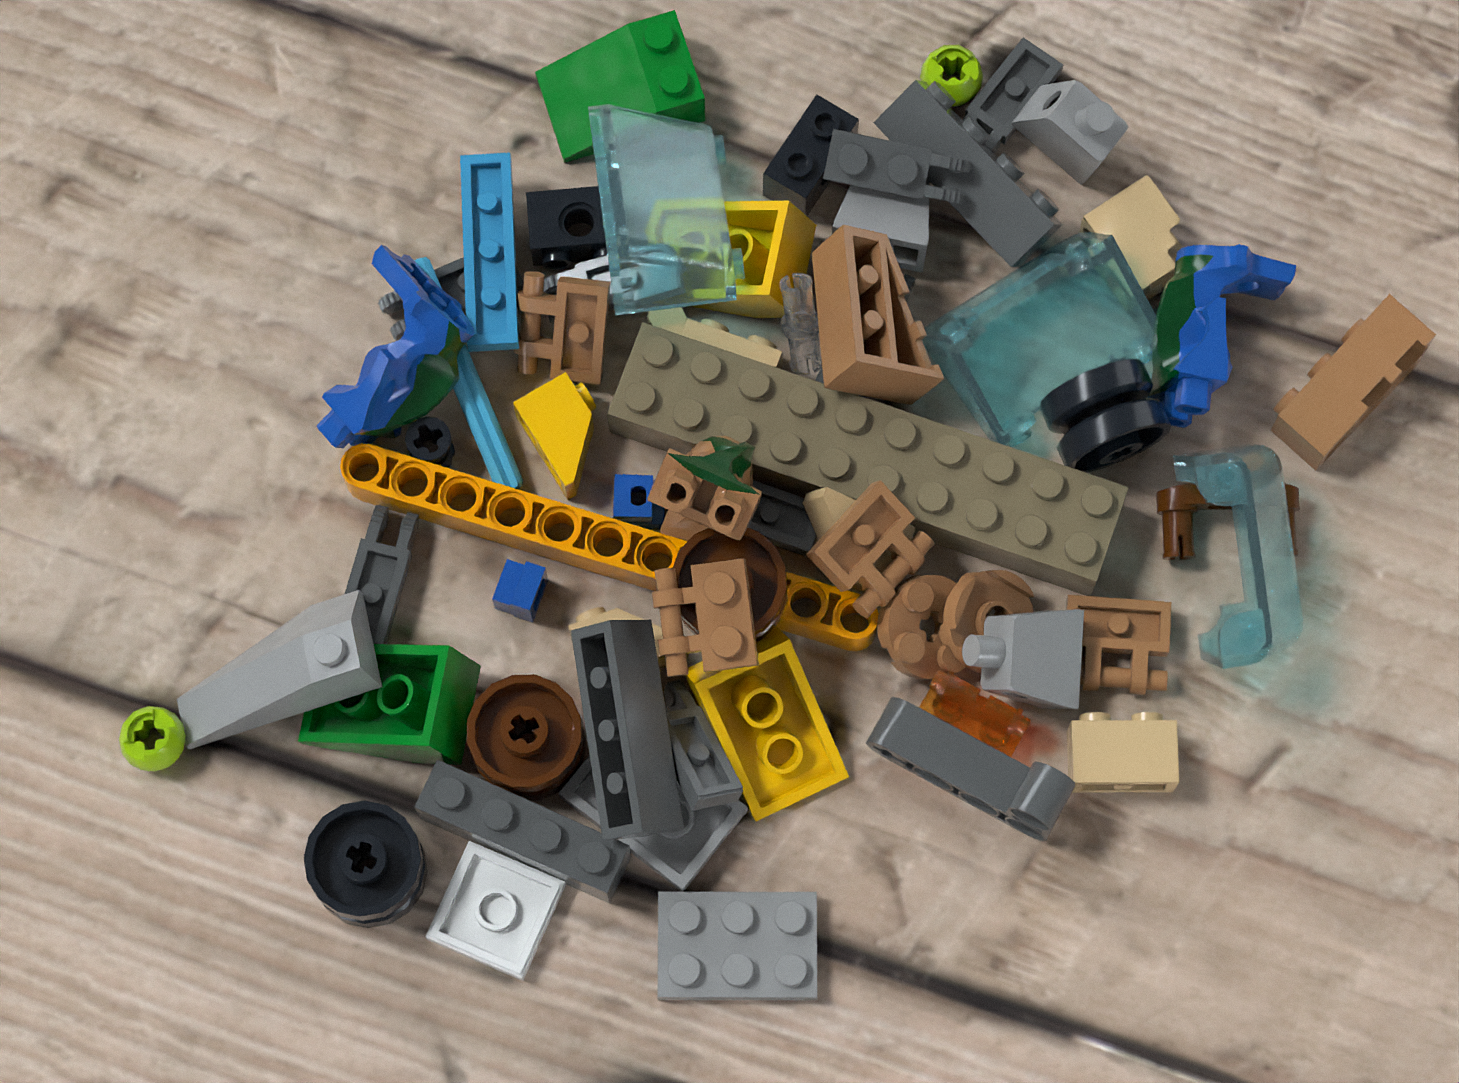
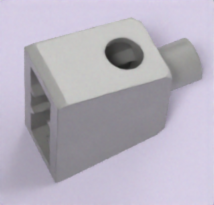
(1075, 128)
(898, 216)
(1030, 657)

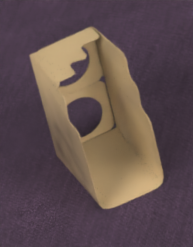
(1141, 227)

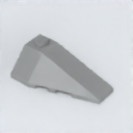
(297, 668)

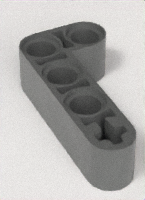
(971, 770)

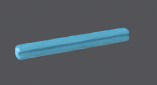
(480, 413)

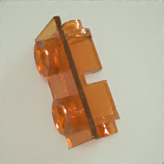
(980, 717)

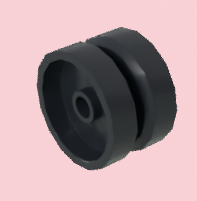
(1105, 415)
(360, 833)

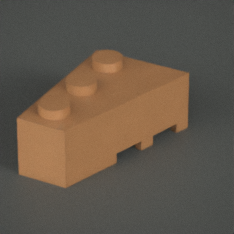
(865, 322)
(1351, 382)

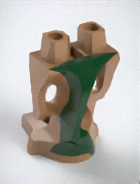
(707, 489)

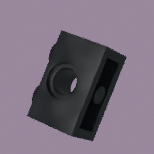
(801, 161)
(552, 215)

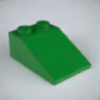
(633, 68)
(414, 714)

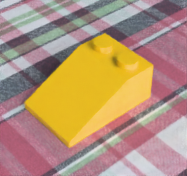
(774, 244)
(769, 727)

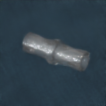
(800, 323)

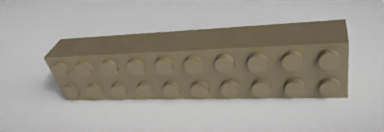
(811, 437)

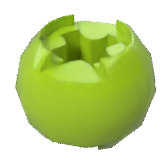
(951, 59)
(138, 727)

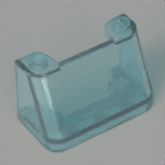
(662, 210)
(1039, 329)
(1271, 615)

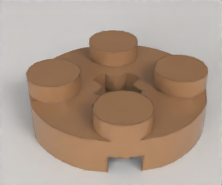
(974, 598)
(900, 627)

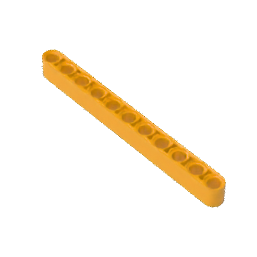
(577, 550)

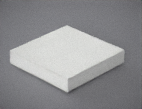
(495, 910)

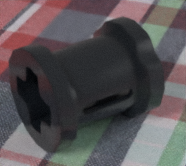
(436, 430)

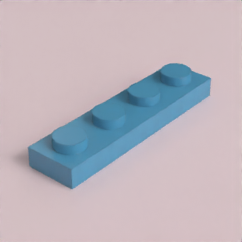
(489, 251)

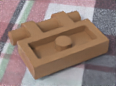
(578, 327)
(860, 538)
(722, 616)
(1123, 628)

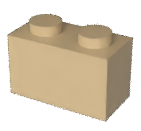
(1123, 753)

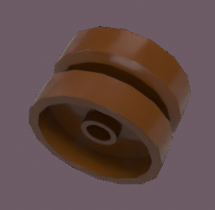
(764, 570)
(520, 707)

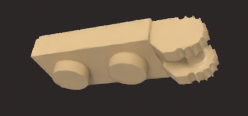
(717, 335)

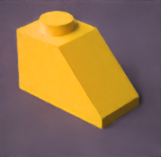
(560, 428)

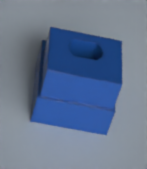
(646, 515)
(520, 589)

